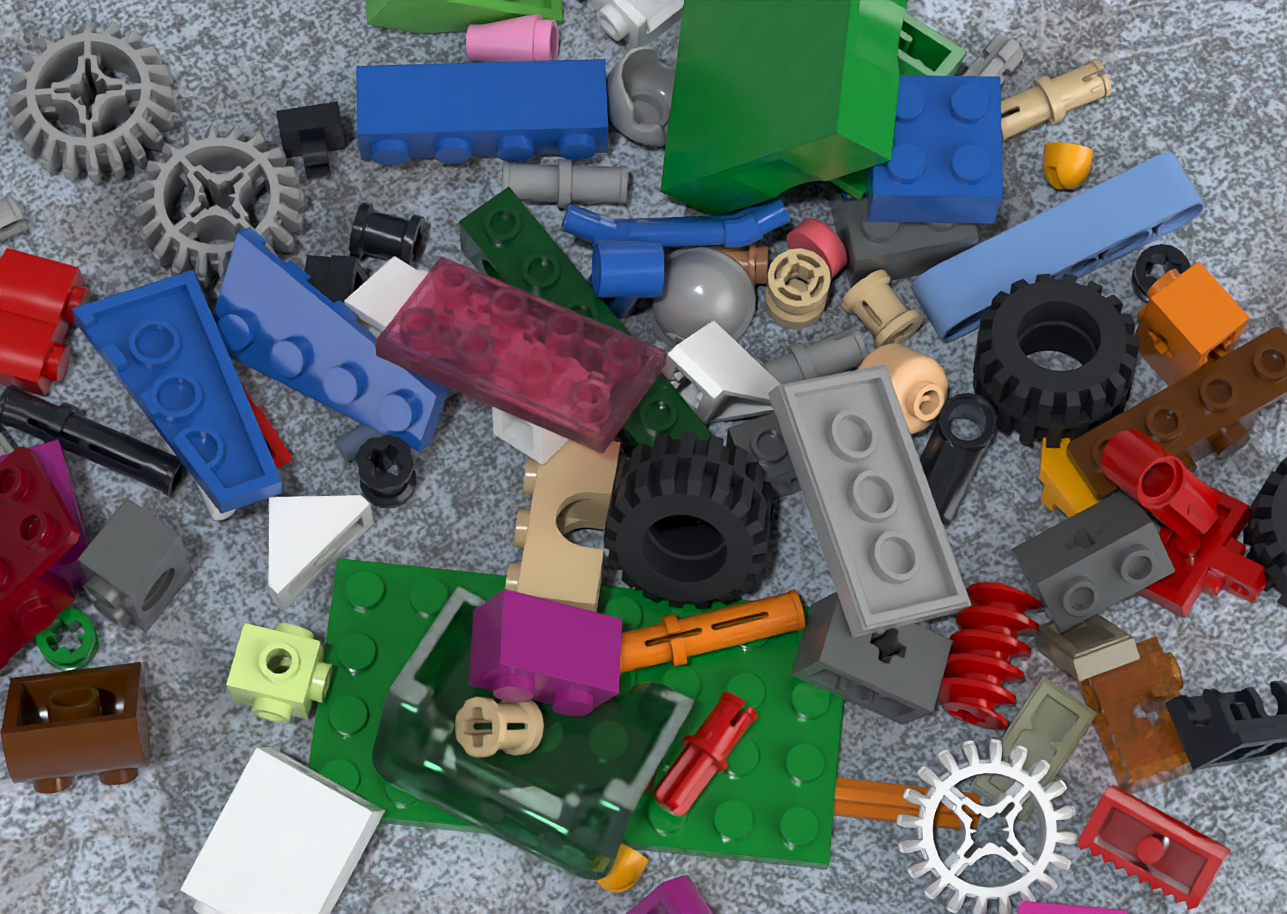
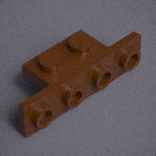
(1198, 413)

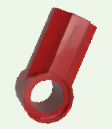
(1159, 483)

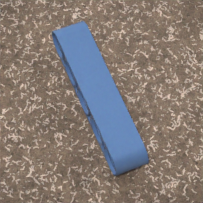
(1060, 241)

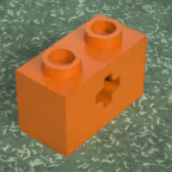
(1187, 323)

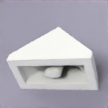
(308, 538)

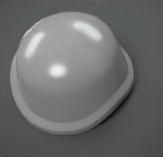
(701, 288)

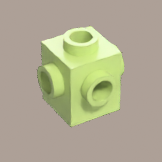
(279, 672)

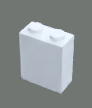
(281, 842)

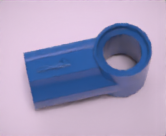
(626, 273)

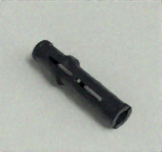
(90, 439)

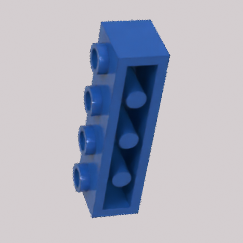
(482, 110)

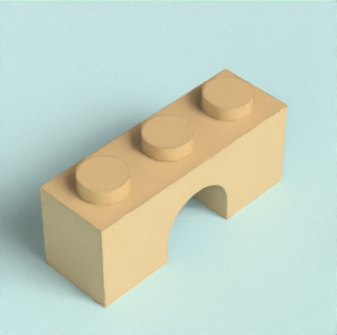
(567, 495)

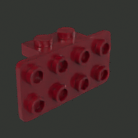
(33, 536)

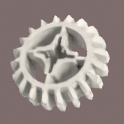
(943, 790)

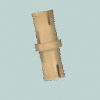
(1052, 98)

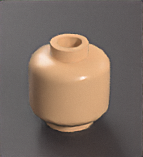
(916, 380)

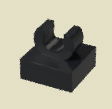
(311, 134)

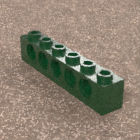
(514, 248)

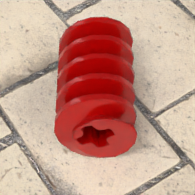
(983, 653)

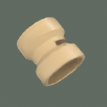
(797, 303)

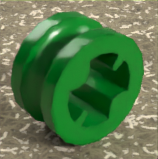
(62, 658)

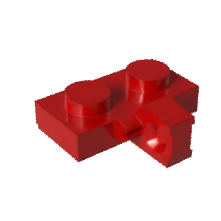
(1208, 562)

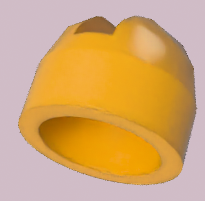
(1066, 164)
(625, 872)

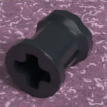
(386, 235)
(384, 453)

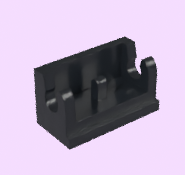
(1229, 726)

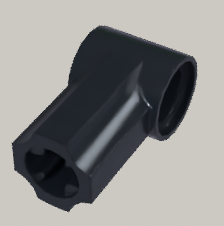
(953, 461)

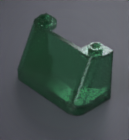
(562, 801)

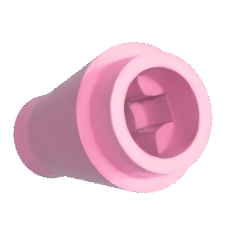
(513, 40)

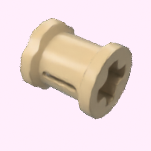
(881, 310)
(487, 741)

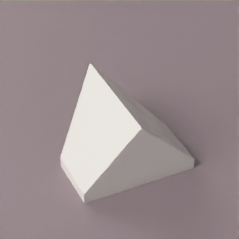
(719, 377)

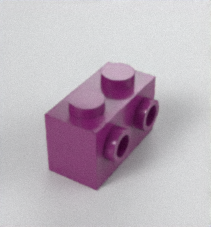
(545, 652)

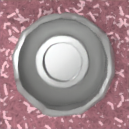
(641, 95)

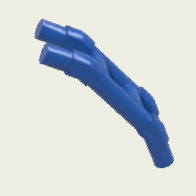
(723, 229)

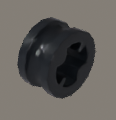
(1159, 254)

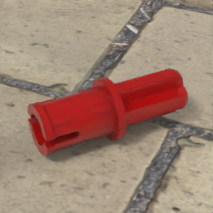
(703, 754)

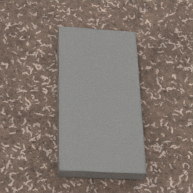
(869, 500)

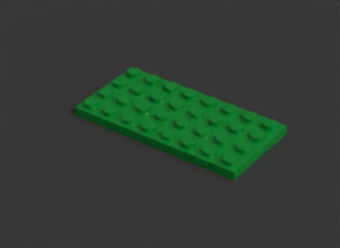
(762, 809)

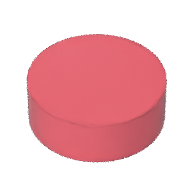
(822, 240)

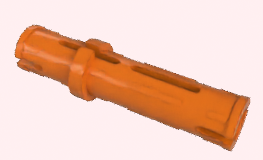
(775, 615)

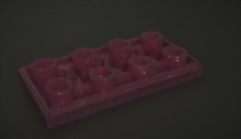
(521, 354)

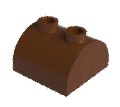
(76, 726)

